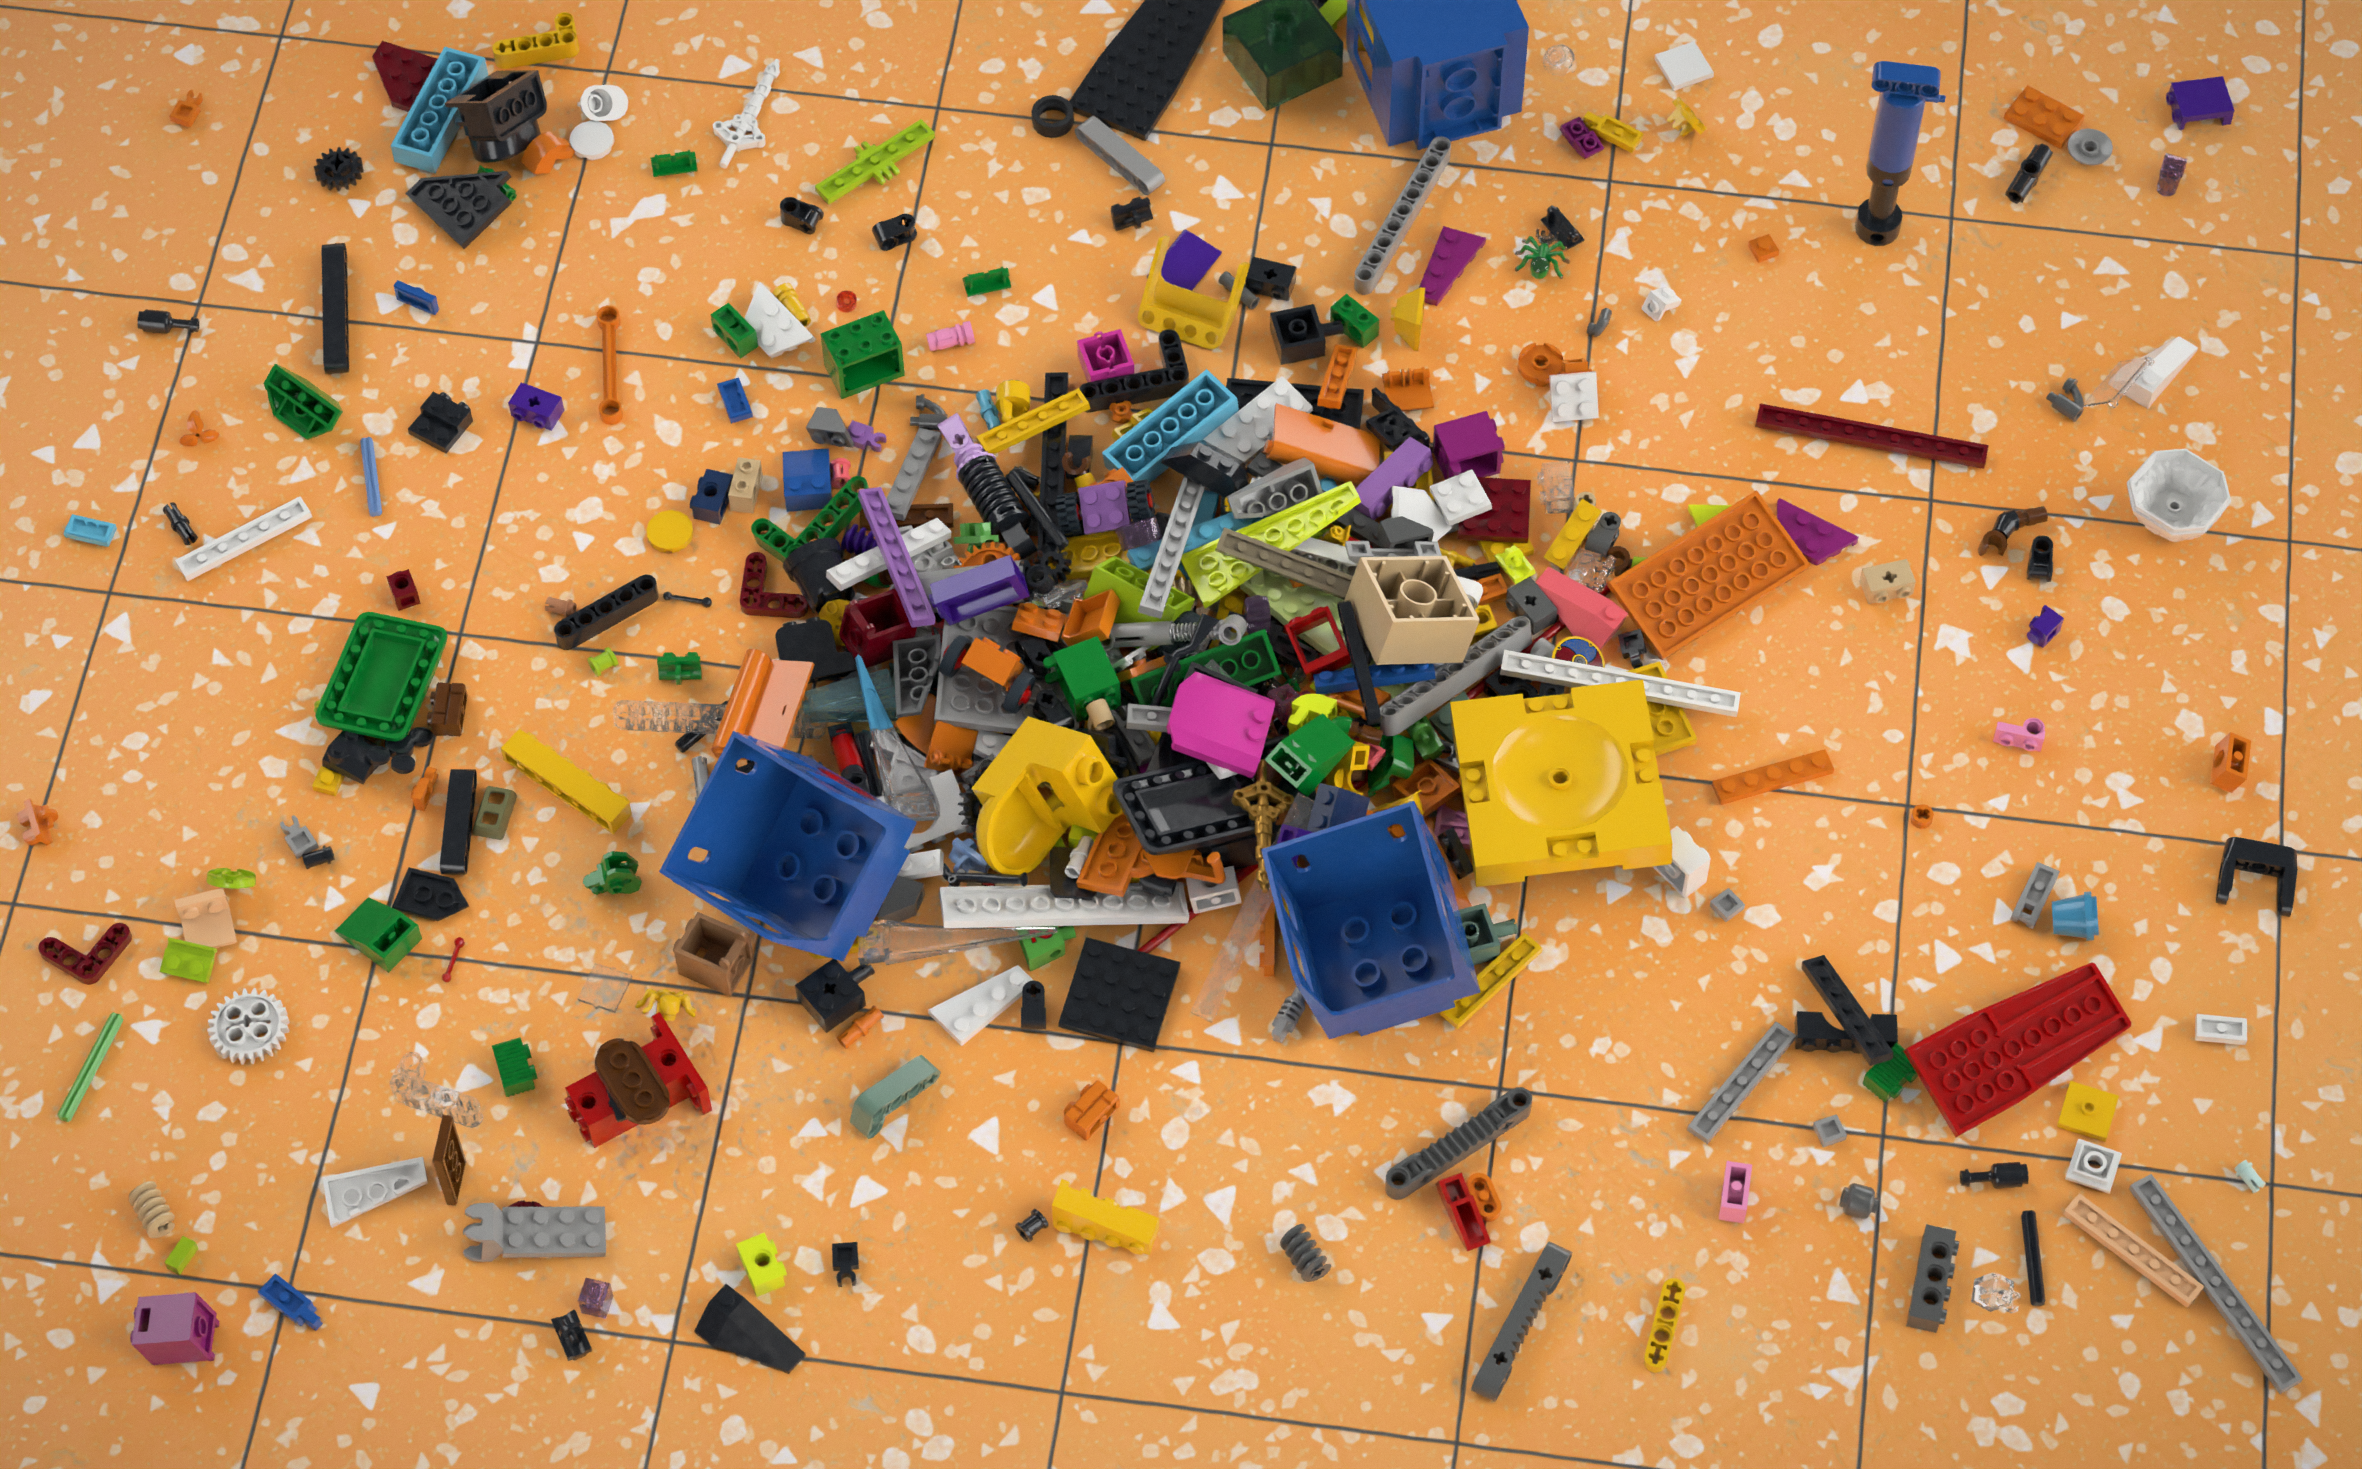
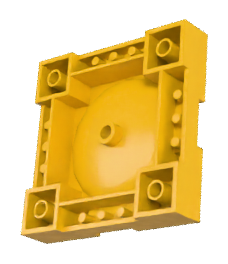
(1560, 782)

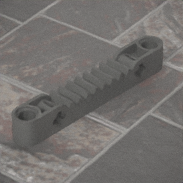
(1456, 1146)
(1493, 1377)

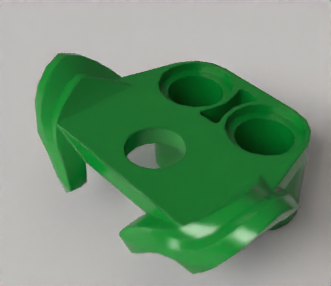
(1396, 762)

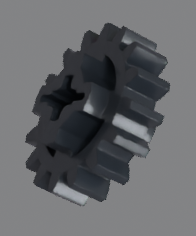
(338, 169)

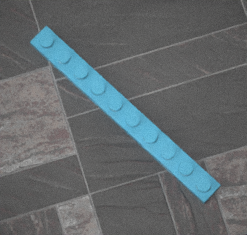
(1203, 533)

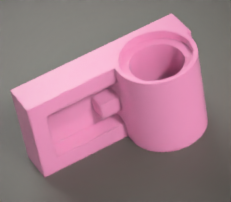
(2019, 736)

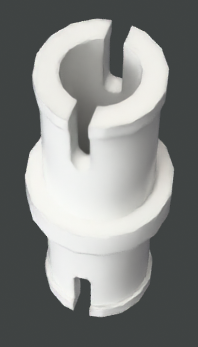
(1078, 857)

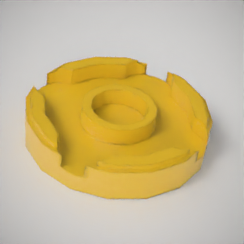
(669, 531)

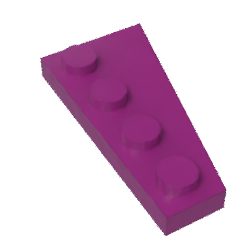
(1448, 262)

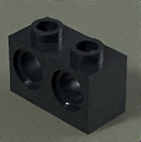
(1515, 686)

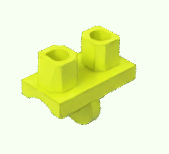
(1515, 564)

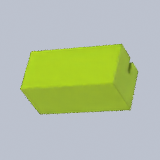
(181, 1255)

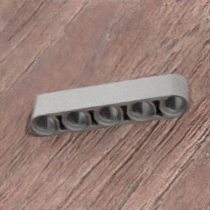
(1119, 155)

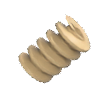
(152, 1209)

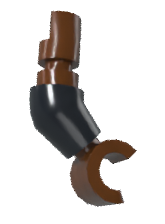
(2008, 523)

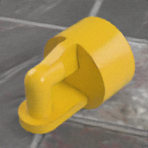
(1012, 399)

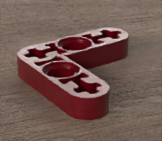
(762, 598)
(85, 962)

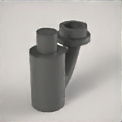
(2061, 403)
(928, 421)

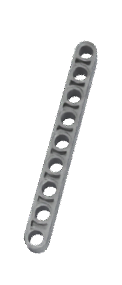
(1402, 215)
(1454, 677)

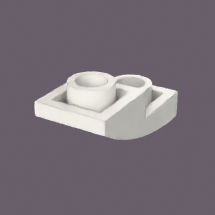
(943, 555)

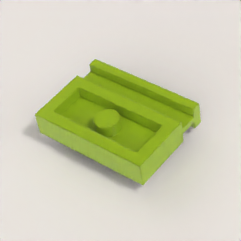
(188, 960)

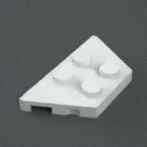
(774, 324)

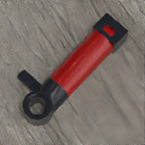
(847, 755)

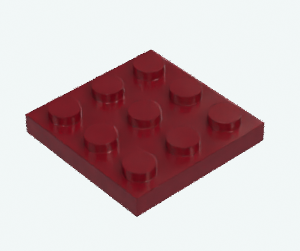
(1509, 513)

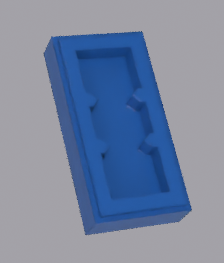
(416, 297)
(734, 400)

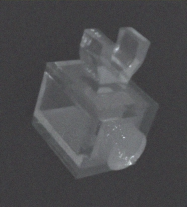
(1994, 1292)

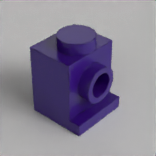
(2045, 627)

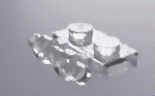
(1586, 565)

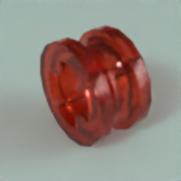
(851, 298)

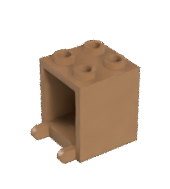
(726, 958)

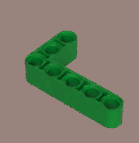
(816, 528)

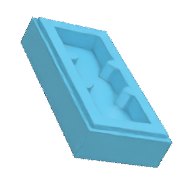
(90, 530)

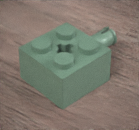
(1483, 934)

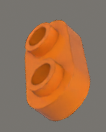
(1485, 1198)

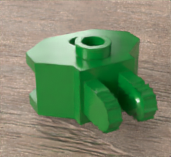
(614, 875)

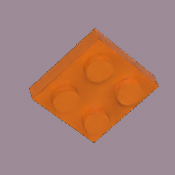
(1039, 621)

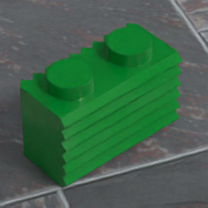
(513, 1066)
(1889, 1076)

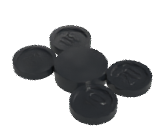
(400, 750)

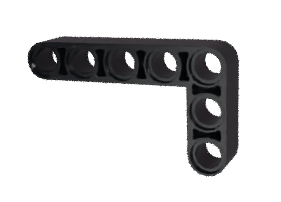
(1141, 386)

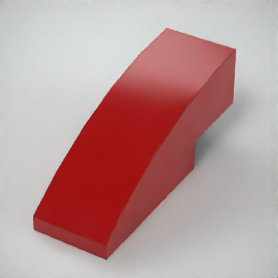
(1463, 1211)

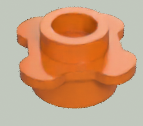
(1121, 417)

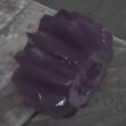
(1257, 614)

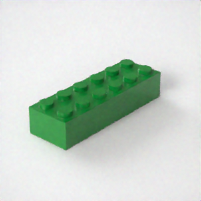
(1246, 662)

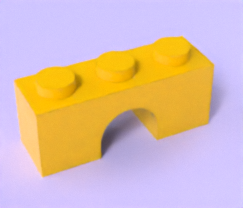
(1354, 759)

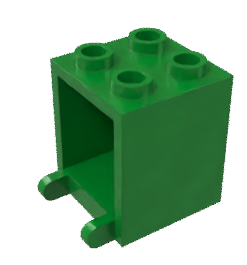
(1084, 676)

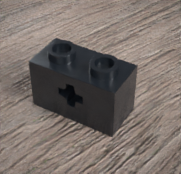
(1271, 278)

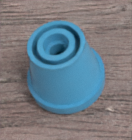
(2076, 916)

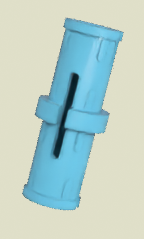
(988, 409)

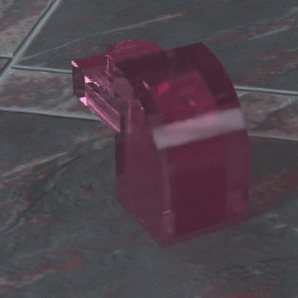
(1283, 698)

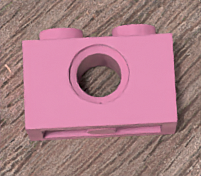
(1735, 1192)

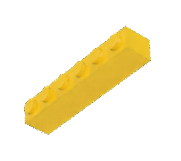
(566, 780)

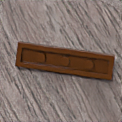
(919, 515)

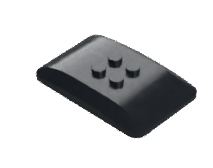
(1183, 807)

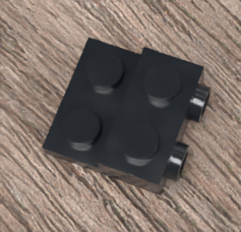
(441, 421)

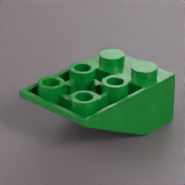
(1310, 753)
(380, 933)

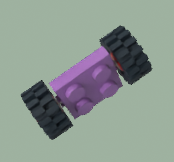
(1104, 507)

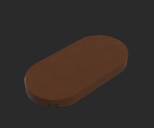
(632, 1081)

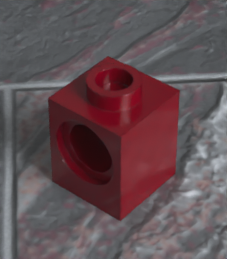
(404, 597)

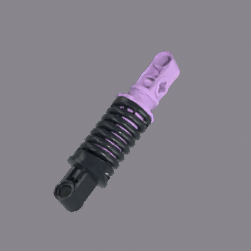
(988, 488)

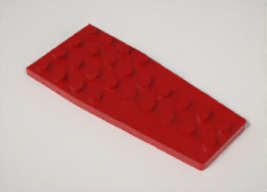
(2016, 1046)

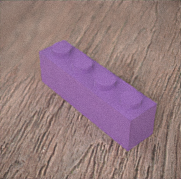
(1399, 470)

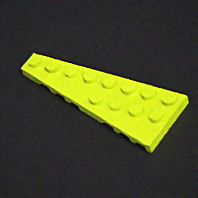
(1218, 574)

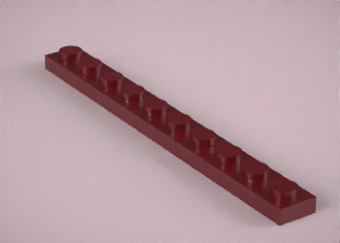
(1872, 436)

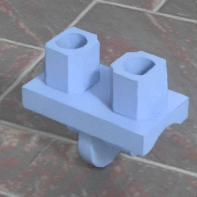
(966, 857)

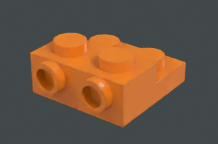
(1435, 785)

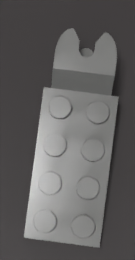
(535, 1232)

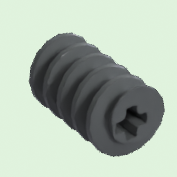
(1303, 1255)

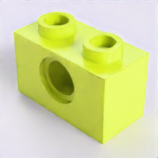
(763, 1278)

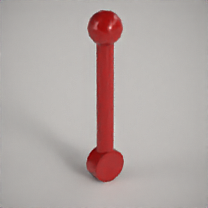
(459, 943)

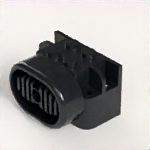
(501, 114)

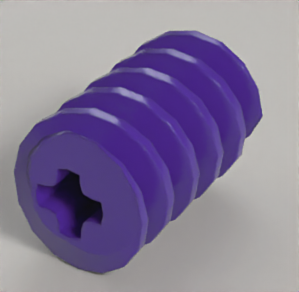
(858, 542)

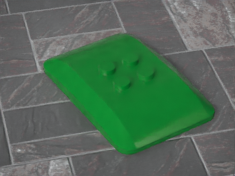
(382, 676)

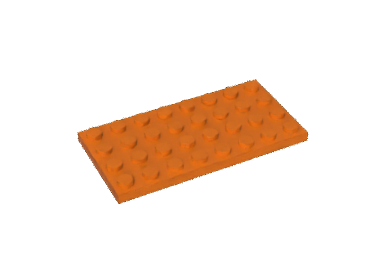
(1708, 575)

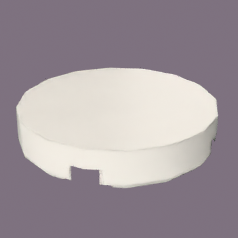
(592, 140)

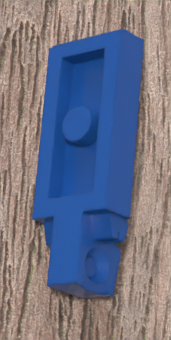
(290, 1302)

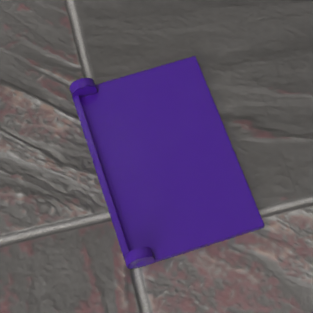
(1188, 260)

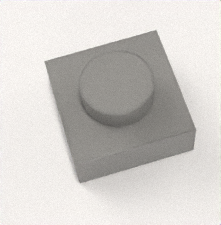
(1727, 905)
(1829, 1130)

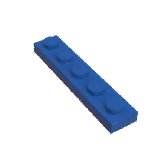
(1381, 675)

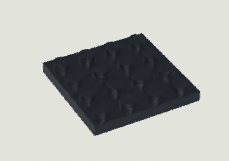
(1119, 994)

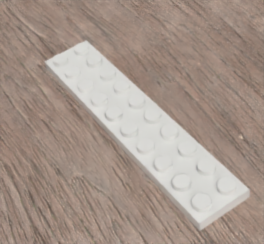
(1038, 907)

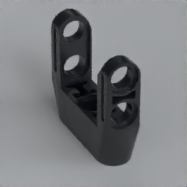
(2261, 859)

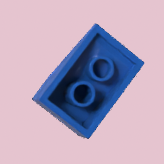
(807, 479)

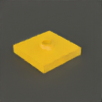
(2088, 1111)

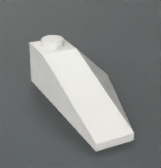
(2168, 362)

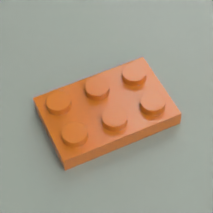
(2044, 116)

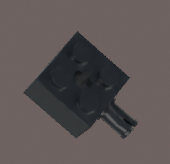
(1300, 334)
(833, 993)

